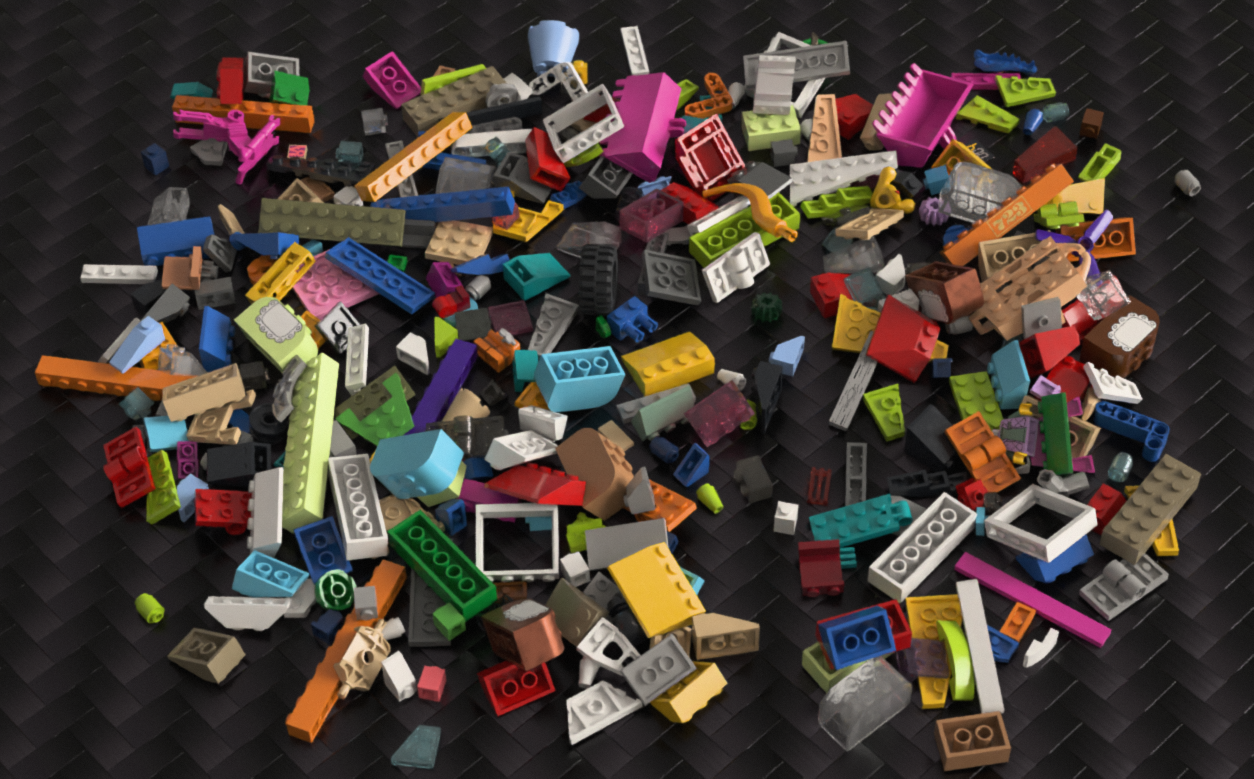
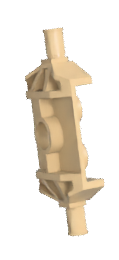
(353, 669)

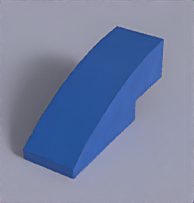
(481, 265)

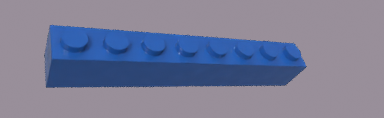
(453, 205)

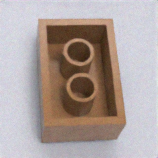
(972, 741)

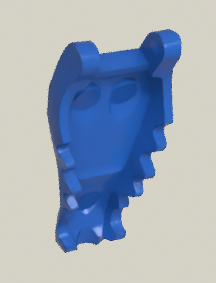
(1002, 63)

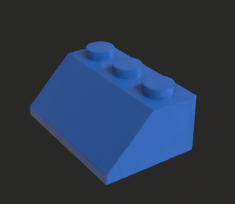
(215, 340)
(1046, 572)
(857, 637)

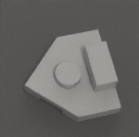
(210, 151)

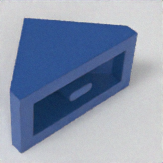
(693, 466)
(477, 469)

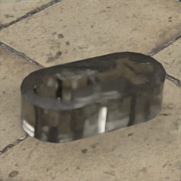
(992, 502)

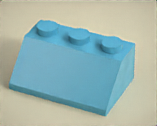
(1009, 376)

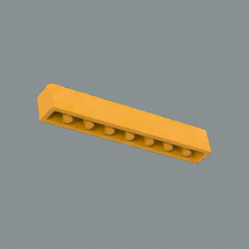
(413, 156)

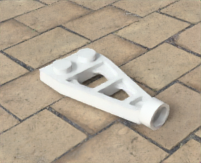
(598, 639)

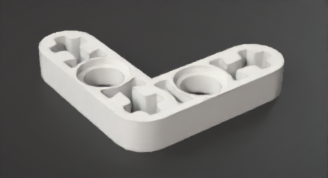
(559, 77)

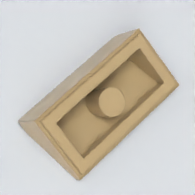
(229, 220)

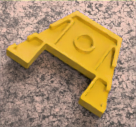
(530, 221)

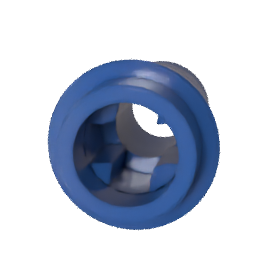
(1032, 121)

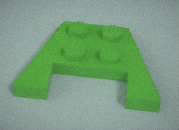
(385, 422)

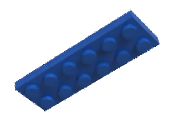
(380, 275)

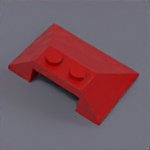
(708, 156)
(903, 339)

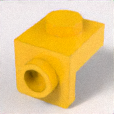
(581, 68)

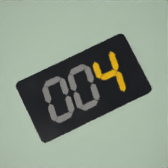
(979, 150)

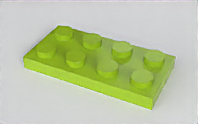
(974, 394)

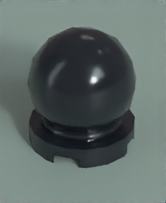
(626, 621)

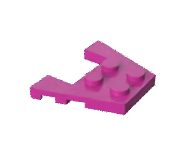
(1080, 464)

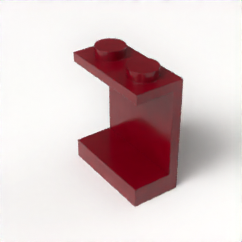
(820, 568)

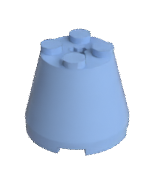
(551, 44)

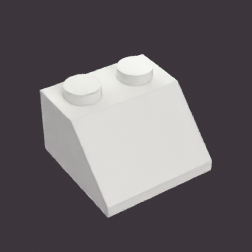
(542, 421)

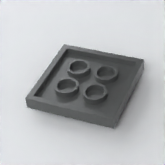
(671, 277)

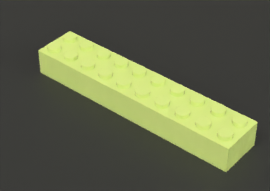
(309, 443)

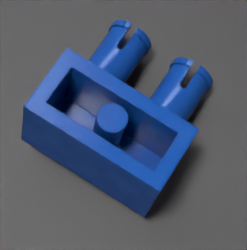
(628, 318)

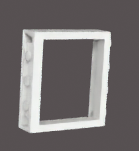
(811, 87)
(576, 111)
(518, 510)
(998, 525)

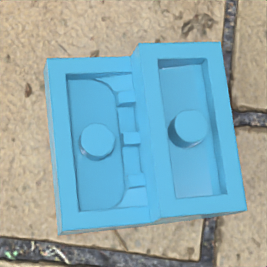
(163, 433)

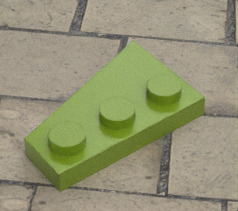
(1021, 91)
(987, 113)
(886, 410)

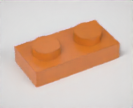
(1018, 621)

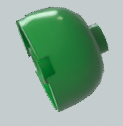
(334, 590)

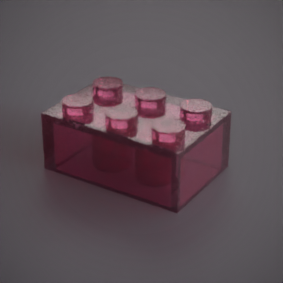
(651, 215)
(719, 413)

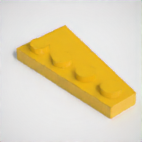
(1166, 542)

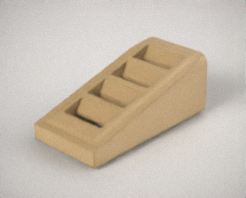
(1089, 403)

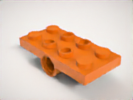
(982, 453)
(668, 506)

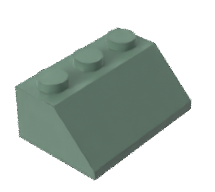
(663, 414)

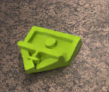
(576, 532)

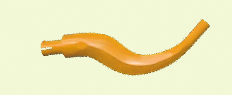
(760, 208)

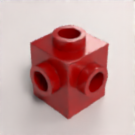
(971, 493)

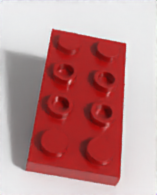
(128, 467)
(222, 509)

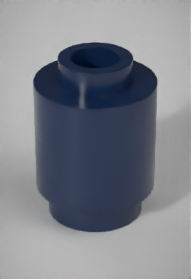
(664, 449)

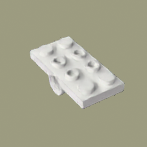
(736, 267)

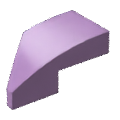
(1044, 387)

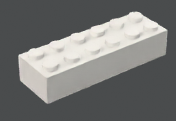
(357, 507)
(922, 547)

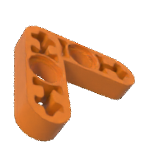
(720, 102)

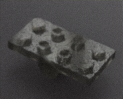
(471, 434)

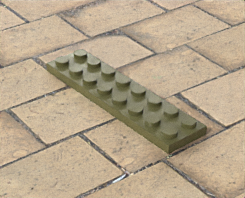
(333, 221)

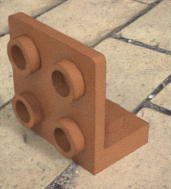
(183, 271)

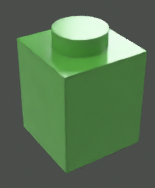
(449, 621)

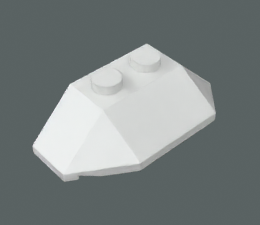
(247, 611)

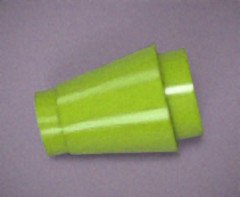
(710, 498)

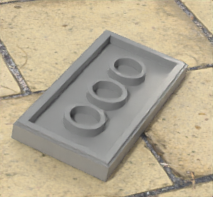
(617, 542)

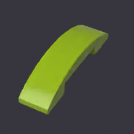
(959, 658)

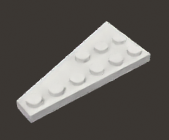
(829, 175)

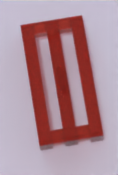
(820, 473)

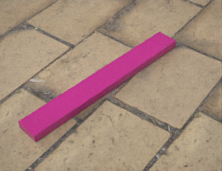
(1027, 595)

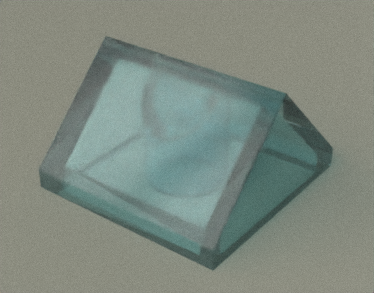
(864, 288)

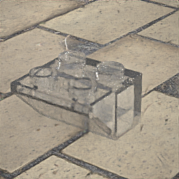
(170, 206)

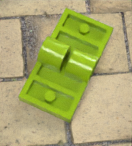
(1053, 218)

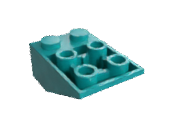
(533, 274)

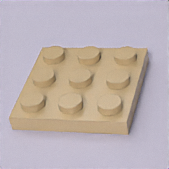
(458, 242)

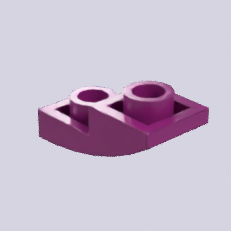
(186, 459)

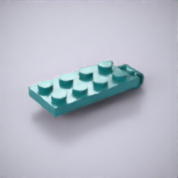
(861, 521)

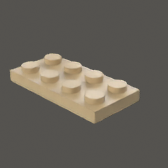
(869, 224)

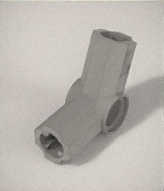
(1063, 486)

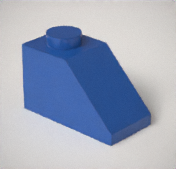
(452, 515)

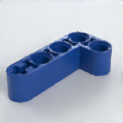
(1135, 426)

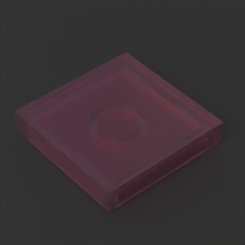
(511, 317)

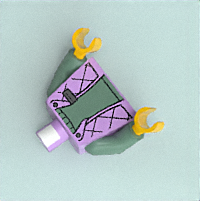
(1019, 434)

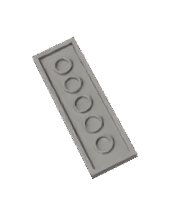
(811, 62)

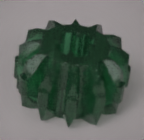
(766, 307)

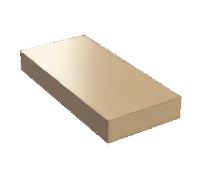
(616, 435)

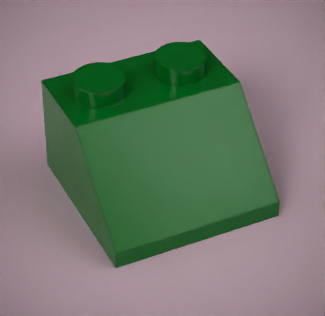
(289, 89)

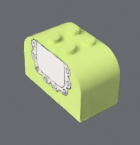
(277, 332)

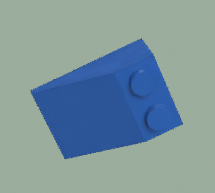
(268, 243)
(322, 548)

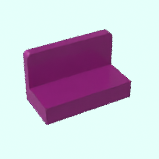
(442, 279)

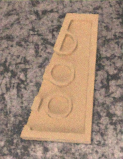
(824, 136)

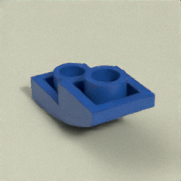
(570, 195)

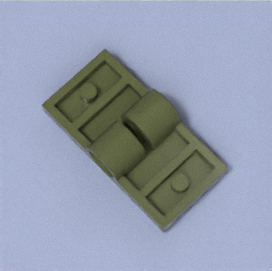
(371, 398)

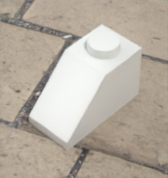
(414, 353)
(398, 676)

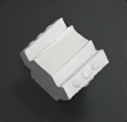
(774, 85)

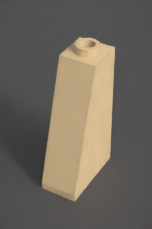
(869, 133)

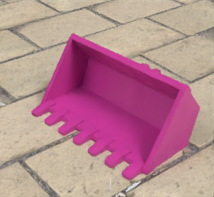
(921, 115)
(648, 117)

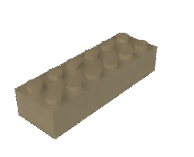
(460, 96)
(1150, 509)

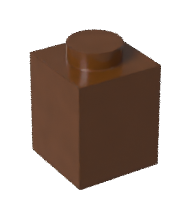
(1091, 123)

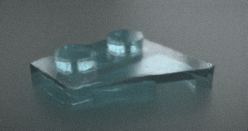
(419, 748)

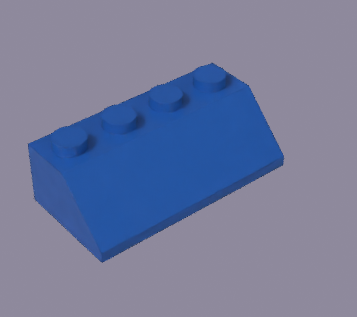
(173, 239)

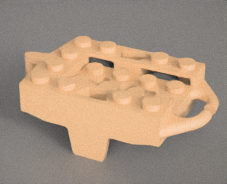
(1030, 278)

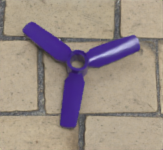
(1087, 240)

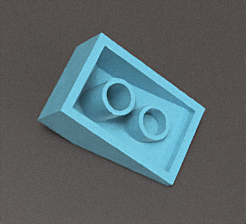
(267, 577)

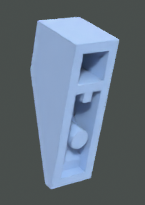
(138, 344)

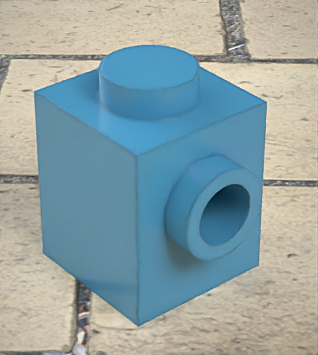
(935, 179)

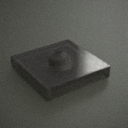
(846, 214)

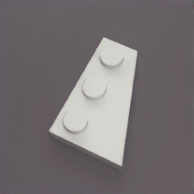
(1110, 387)

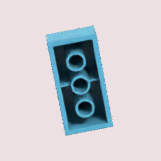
(578, 378)
(416, 463)

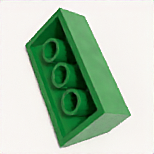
(1057, 434)

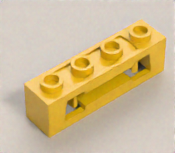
(282, 274)

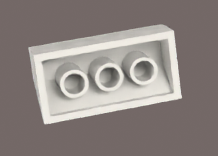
(519, 449)
(266, 512)

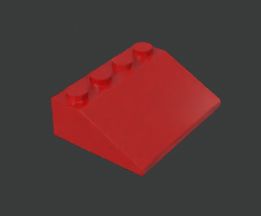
(539, 485)

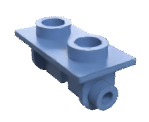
(646, 187)

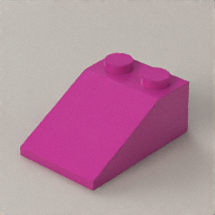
(392, 80)

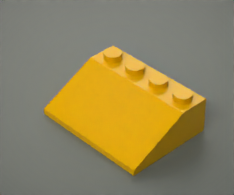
(669, 363)
(656, 590)

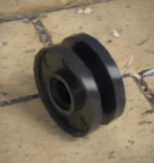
(265, 427)

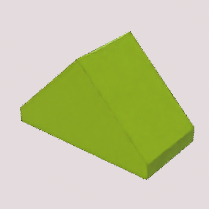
(444, 336)

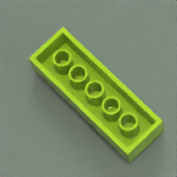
(726, 234)

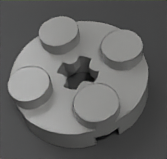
(500, 91)

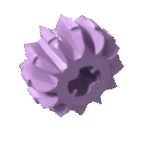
(930, 214)

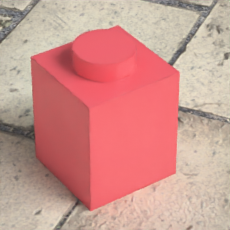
(431, 683)

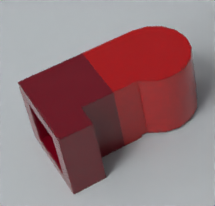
(452, 302)

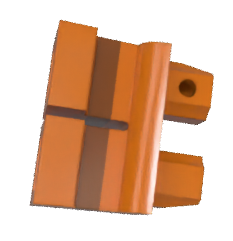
(494, 351)

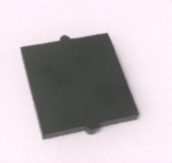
(472, 324)

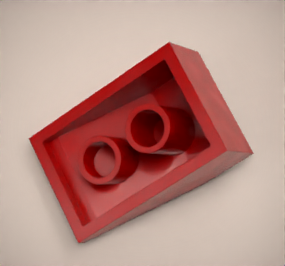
(852, 114)
(827, 290)
(1070, 377)

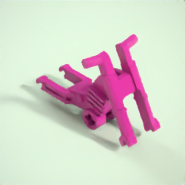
(234, 133)

